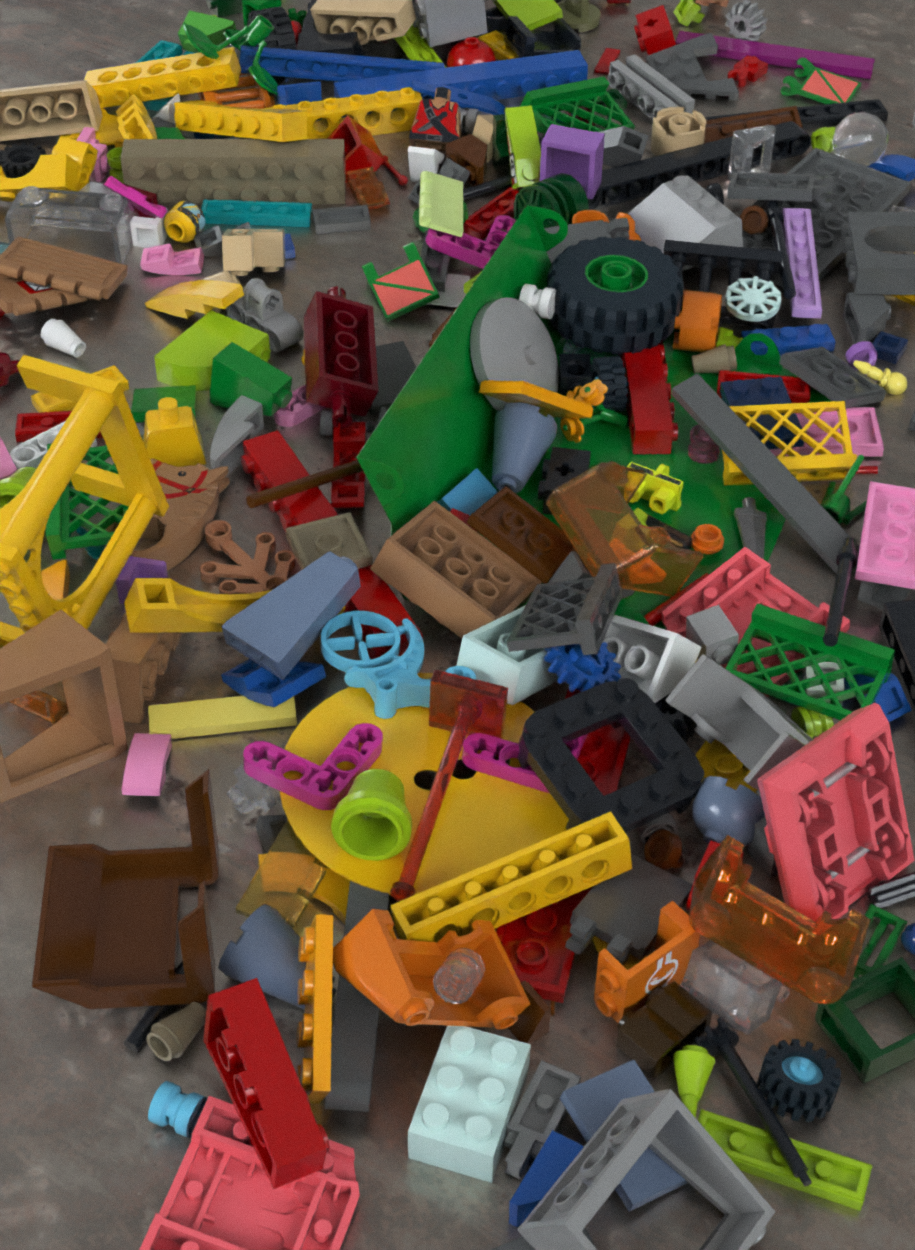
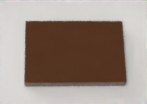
(522, 533)

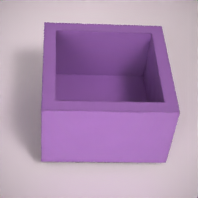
(575, 154)

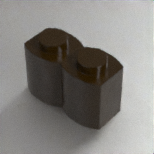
(662, 1027)

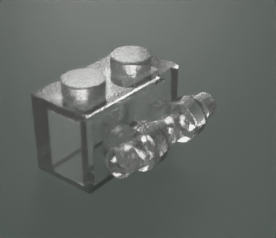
(732, 987)

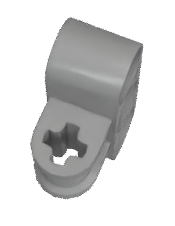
(264, 311)

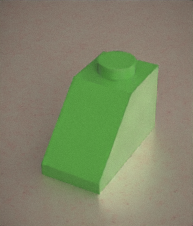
(210, 25)

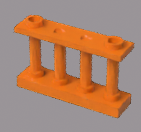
(257, 91)

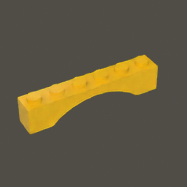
(253, 123)
(167, 606)

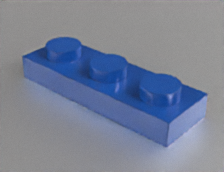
(794, 338)

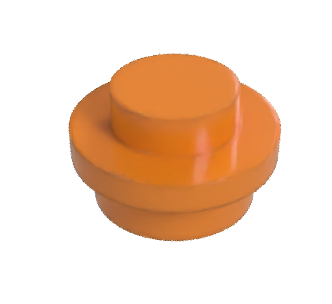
(707, 539)

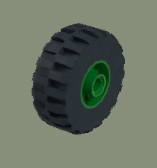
(615, 294)

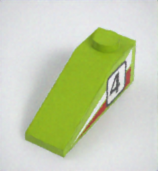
(523, 146)

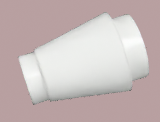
(62, 337)

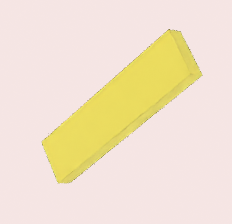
(218, 716)

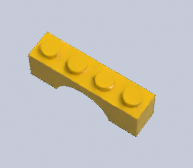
(50, 172)

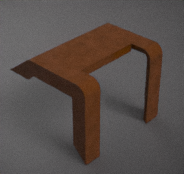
(116, 923)

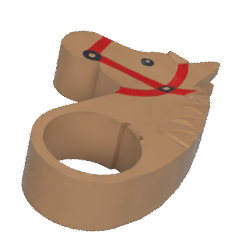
(192, 503)

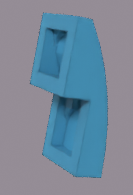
(469, 494)

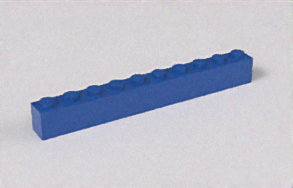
(494, 79)

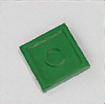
(148, 398)

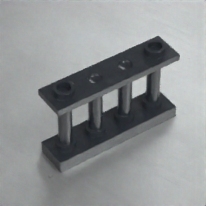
(735, 261)

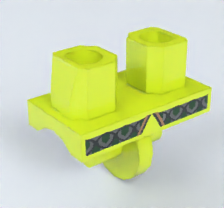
(659, 489)

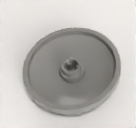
(512, 345)

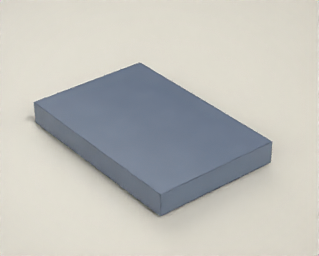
(591, 1105)

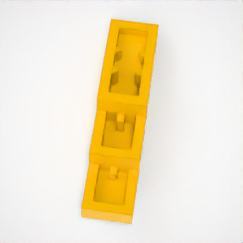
(135, 120)
(195, 296)

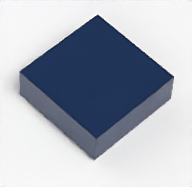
(889, 347)

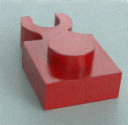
(749, 69)

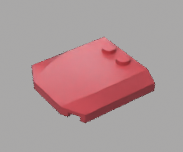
(737, 590)
(229, 1204)

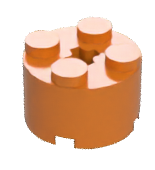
(697, 321)

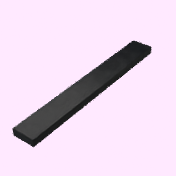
(831, 114)

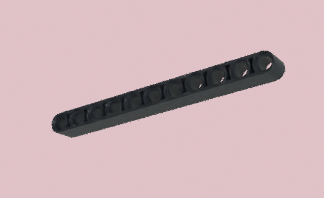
(698, 162)

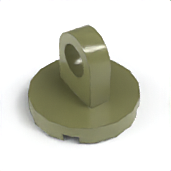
(580, 15)

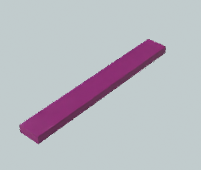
(787, 56)

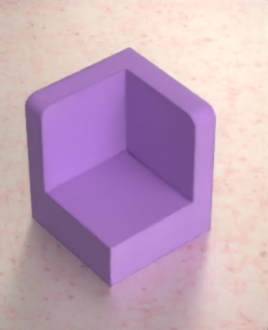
(138, 568)

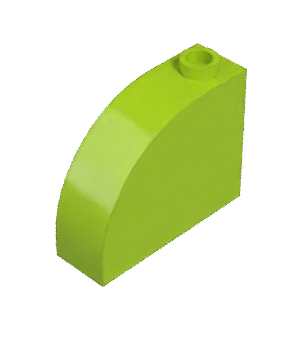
(191, 354)

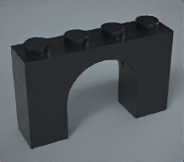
(314, 41)

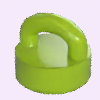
(823, 138)

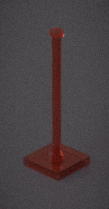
(464, 709)

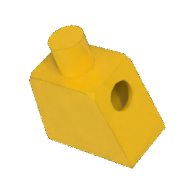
(173, 435)

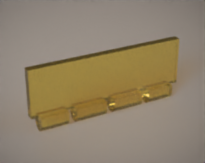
(283, 875)

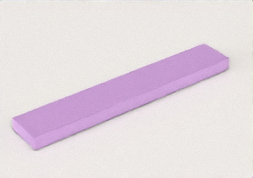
(803, 262)

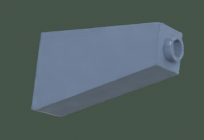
(292, 615)

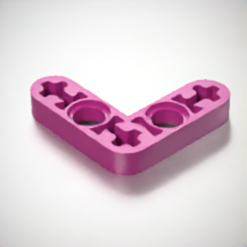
(478, 251)
(486, 762)
(315, 777)

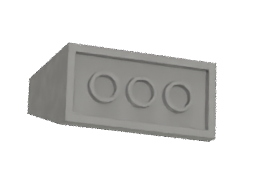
(678, 1138)

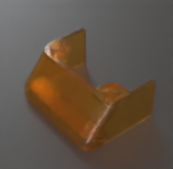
(606, 531)

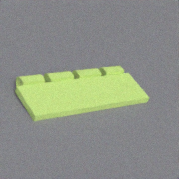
(441, 203)

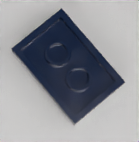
(762, 392)

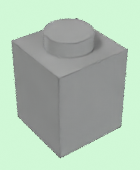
(713, 633)

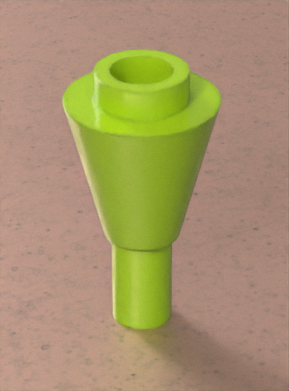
(692, 1073)

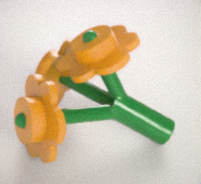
(591, 394)

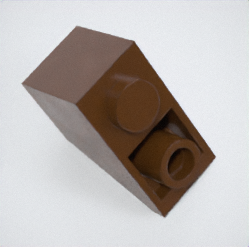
(471, 155)

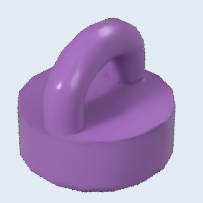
(861, 351)

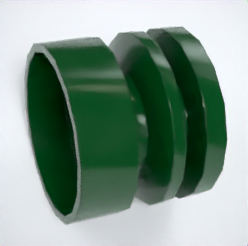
(558, 193)

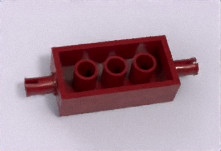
(340, 355)

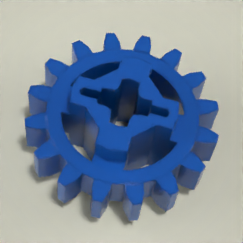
(582, 670)

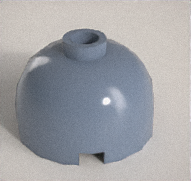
(726, 811)

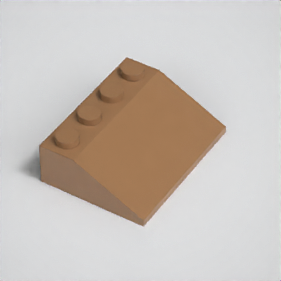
(452, 571)

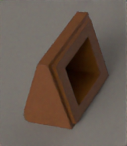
(534, 1020)

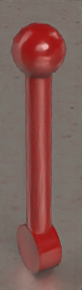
(402, 179)

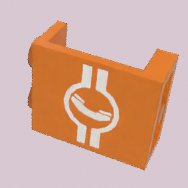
(627, 990)

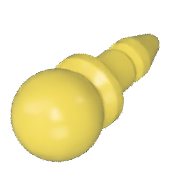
(893, 383)

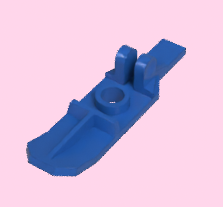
(464, 98)

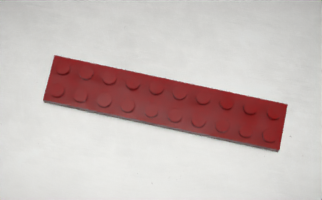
(539, 939)

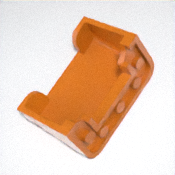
(401, 973)

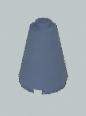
(519, 444)
(267, 953)

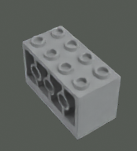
(449, 20)

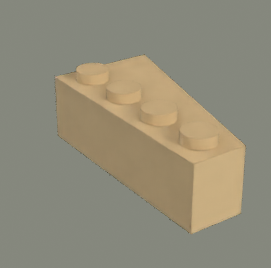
(368, 18)

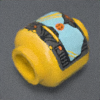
(184, 221)

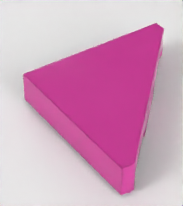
(136, 198)

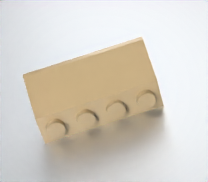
(48, 110)

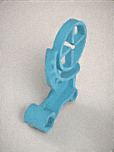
(389, 678)

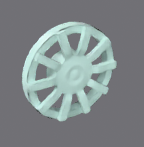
(753, 299)

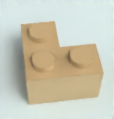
(253, 248)

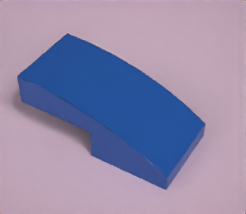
(896, 165)

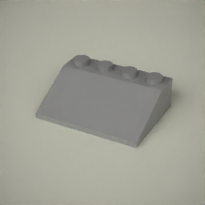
(685, 213)

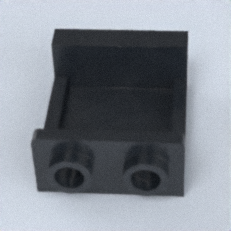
(534, 43)

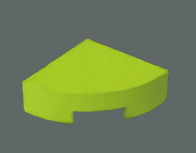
(726, 336)

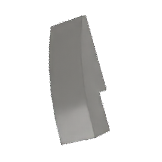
(238, 424)

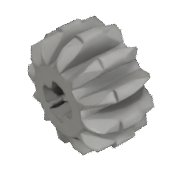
(746, 21)

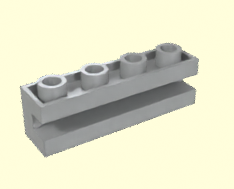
(646, 87)

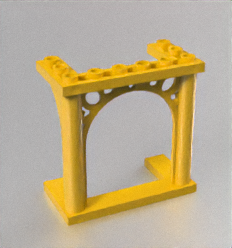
(24, 519)

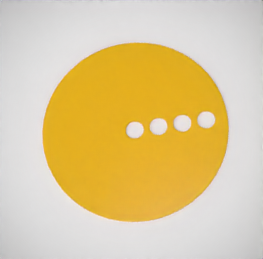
(478, 817)

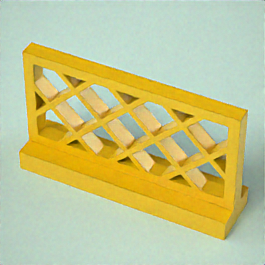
(805, 467)

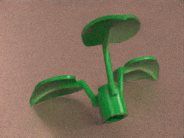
(249, 36)

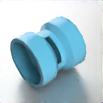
(176, 1108)

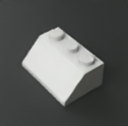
(650, 655)

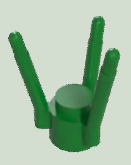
(838, 503)

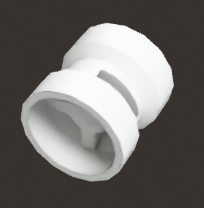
(540, 300)

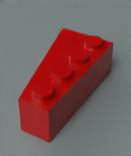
(263, 1083)

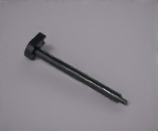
(722, 1042)

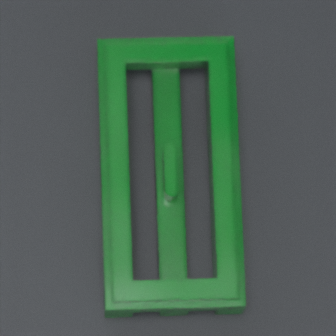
(886, 919)

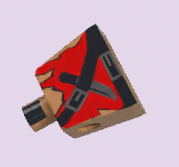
(436, 122)

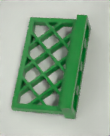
(570, 98)
(59, 522)
(806, 637)

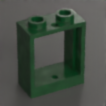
(851, 1037)

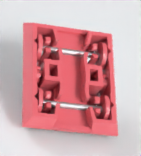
(837, 815)

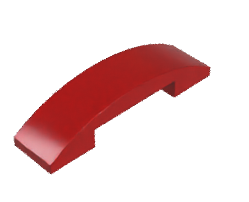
(347, 444)

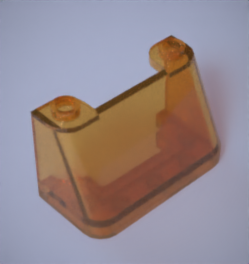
(799, 952)

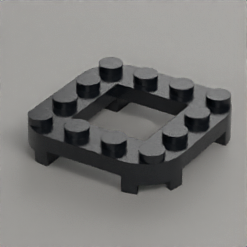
(620, 705)

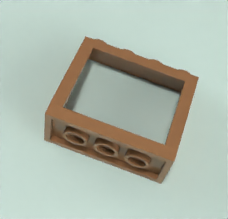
(94, 727)

